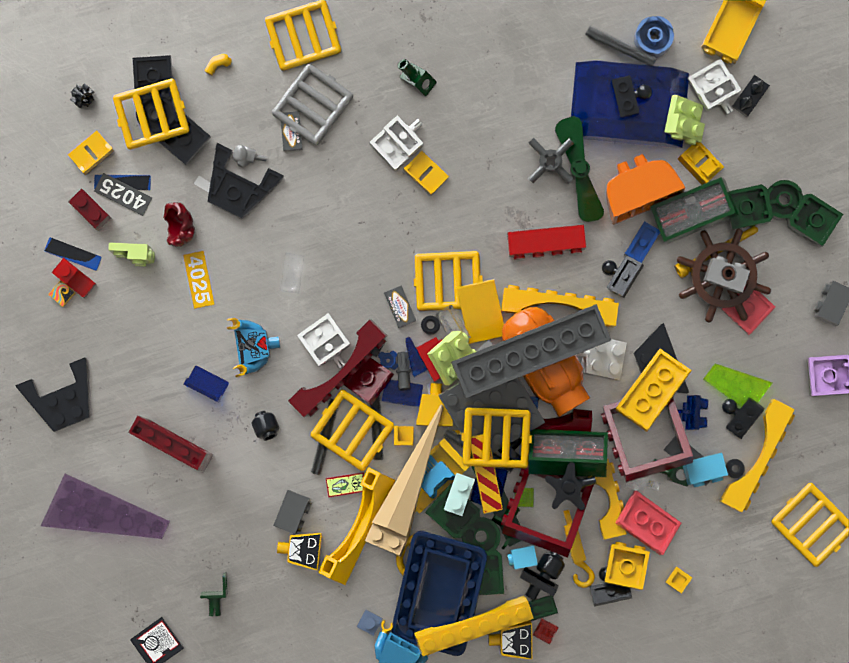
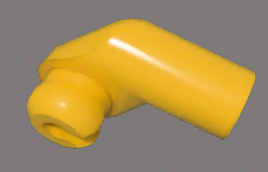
(216, 61)

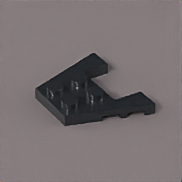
(234, 192)
(64, 405)

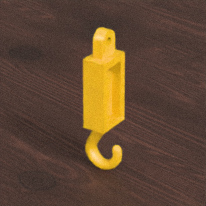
(578, 554)

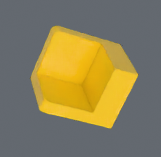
(403, 435)

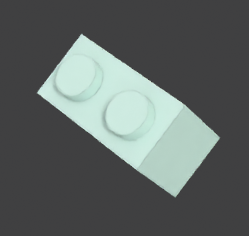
(459, 494)

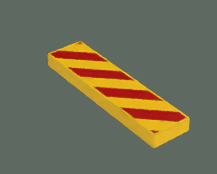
(486, 479)

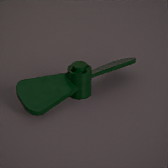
(588, 203)

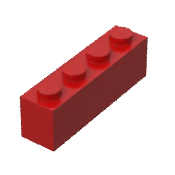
(546, 240)

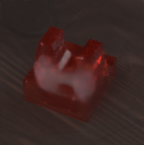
(545, 631)

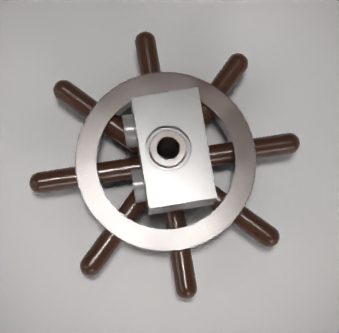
(724, 275)

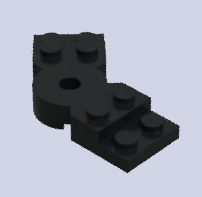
(154, 70)

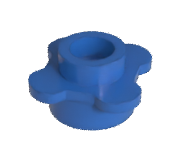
(392, 356)

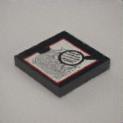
(157, 642)

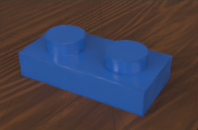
(642, 242)

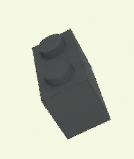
(833, 303)
(292, 512)

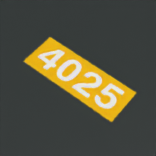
(198, 279)

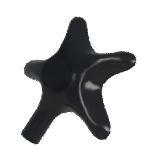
(569, 487)

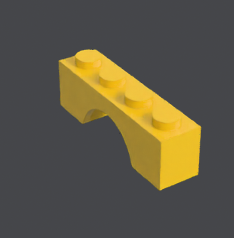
(607, 523)

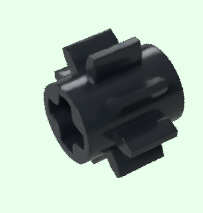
(82, 95)

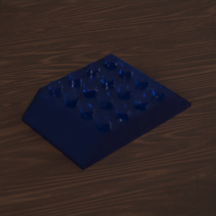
(598, 110)

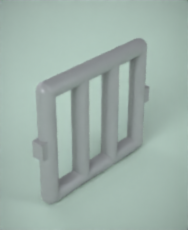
(325, 124)

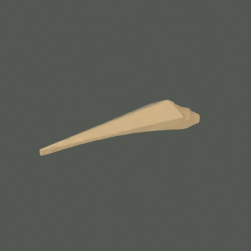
(395, 517)

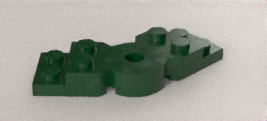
(803, 213)
(466, 528)

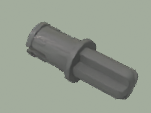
(403, 371)

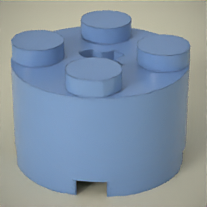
(650, 26)

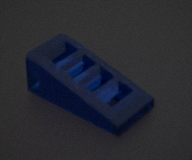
(416, 362)

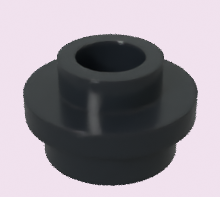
(430, 319)
(739, 473)

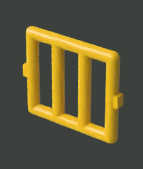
(287, 16)
(166, 132)
(437, 257)
(357, 405)
(506, 414)
(790, 534)

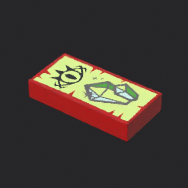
(344, 484)

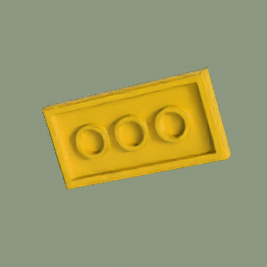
(653, 390)

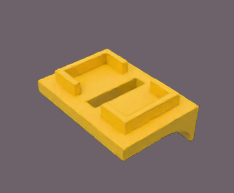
(98, 146)
(707, 170)
(433, 179)

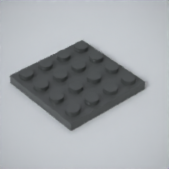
(505, 396)

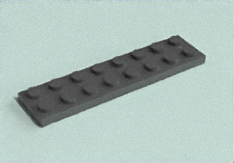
(531, 351)

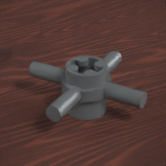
(558, 160)

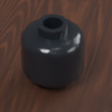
(265, 425)
(550, 566)

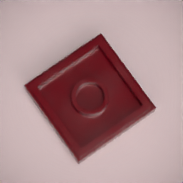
(369, 380)

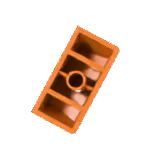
(641, 187)

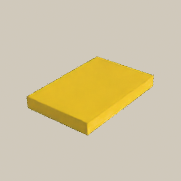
(481, 310)

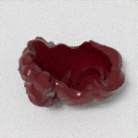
(179, 224)

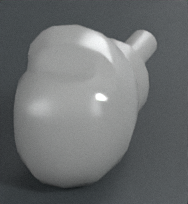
(244, 155)

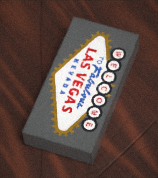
(291, 140)
(400, 306)

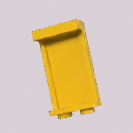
(732, 28)
(442, 452)

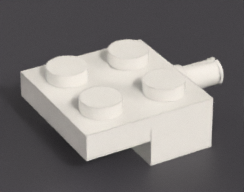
(714, 86)
(397, 142)
(324, 341)
(604, 360)

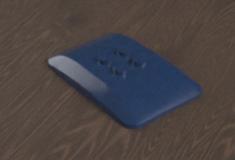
(438, 586)

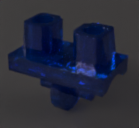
(691, 412)

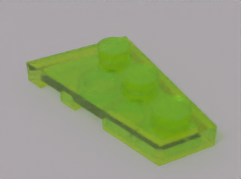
(736, 384)

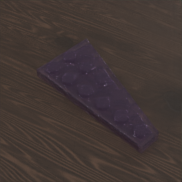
(94, 510)

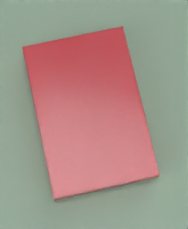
(648, 523)

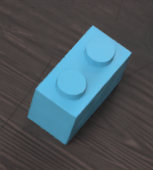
(705, 469)
(522, 557)

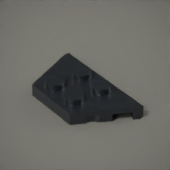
(657, 340)

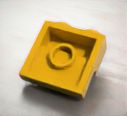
(626, 566)

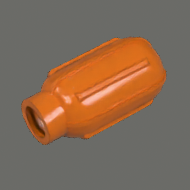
(557, 383)

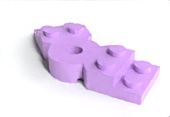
(829, 375)

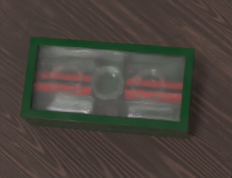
(694, 210)
(555, 449)

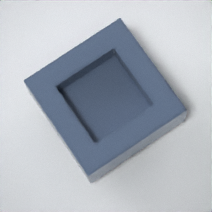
(369, 622)

